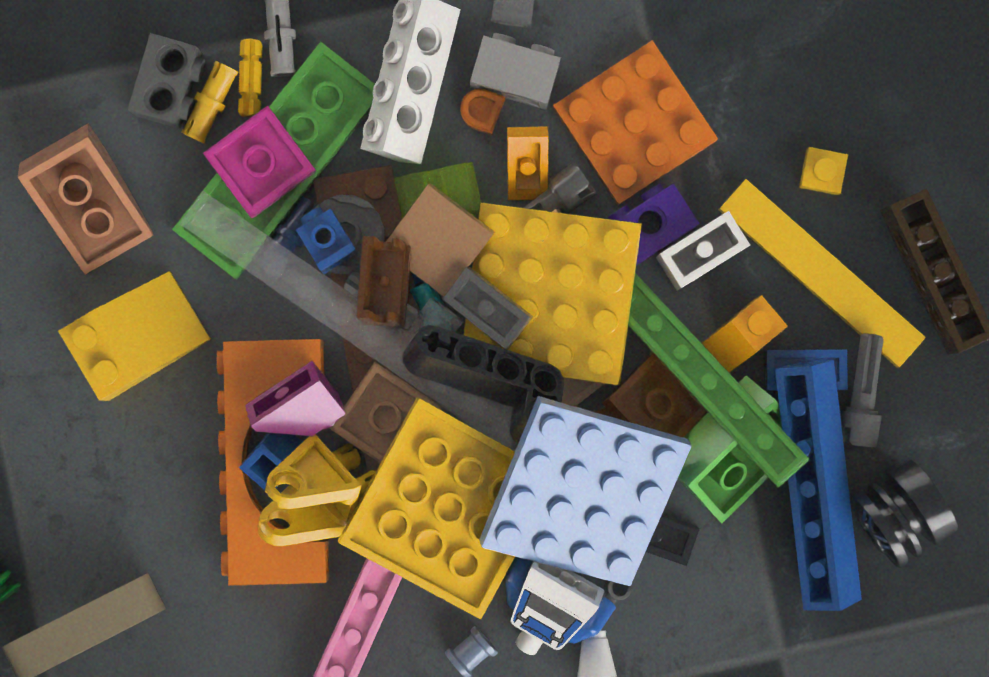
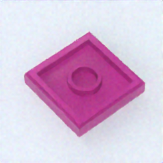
(259, 162)

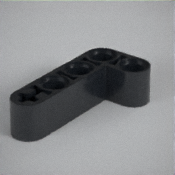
(440, 355)

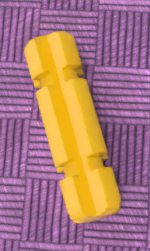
(250, 77)

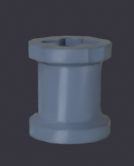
(471, 652)

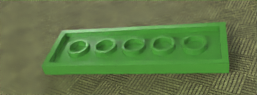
(320, 113)

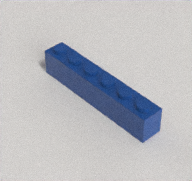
(819, 487)

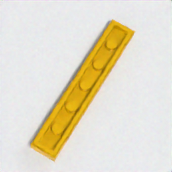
(821, 272)

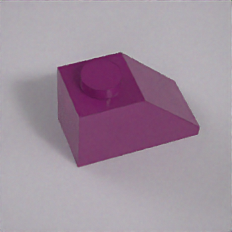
(297, 404)

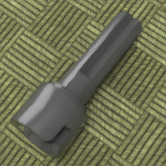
(566, 190)
(860, 420)

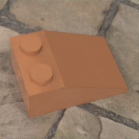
(84, 198)

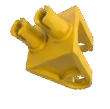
(318, 494)

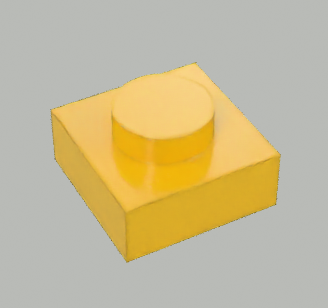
(823, 171)

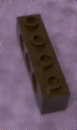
(937, 272)

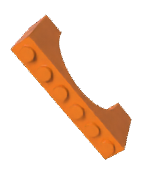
(248, 372)

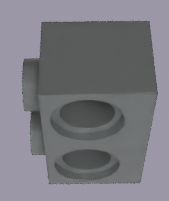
(154, 80)

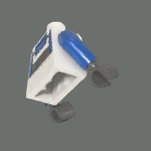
(556, 605)

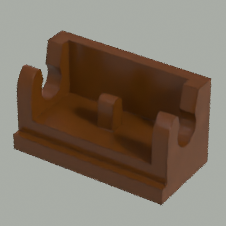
(383, 282)

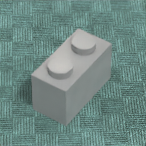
(515, 70)

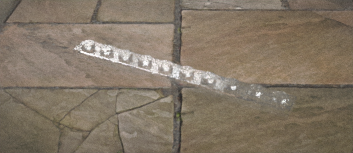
(333, 308)

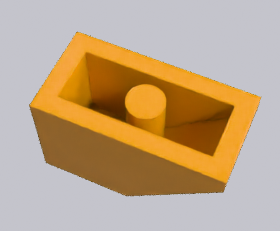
(745, 333)

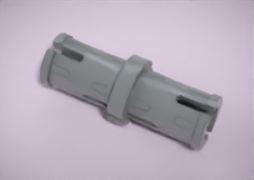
(281, 62)

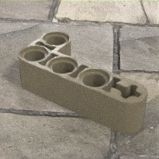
(84, 627)

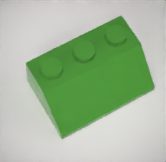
(717, 467)

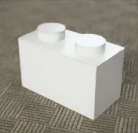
(702, 250)

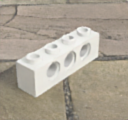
(412, 99)

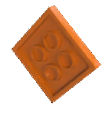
(635, 123)

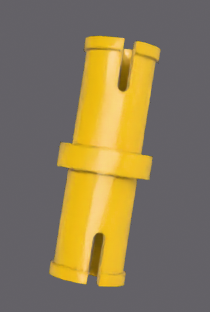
(209, 102)

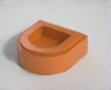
(481, 110)

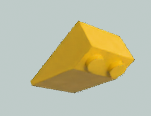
(134, 336)

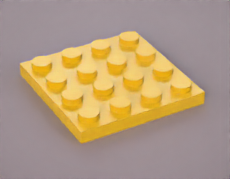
(573, 281)
(431, 508)

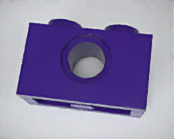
(670, 210)

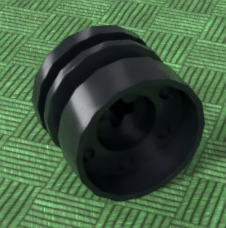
(908, 510)

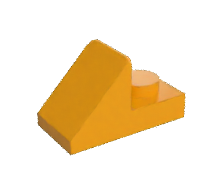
(527, 162)

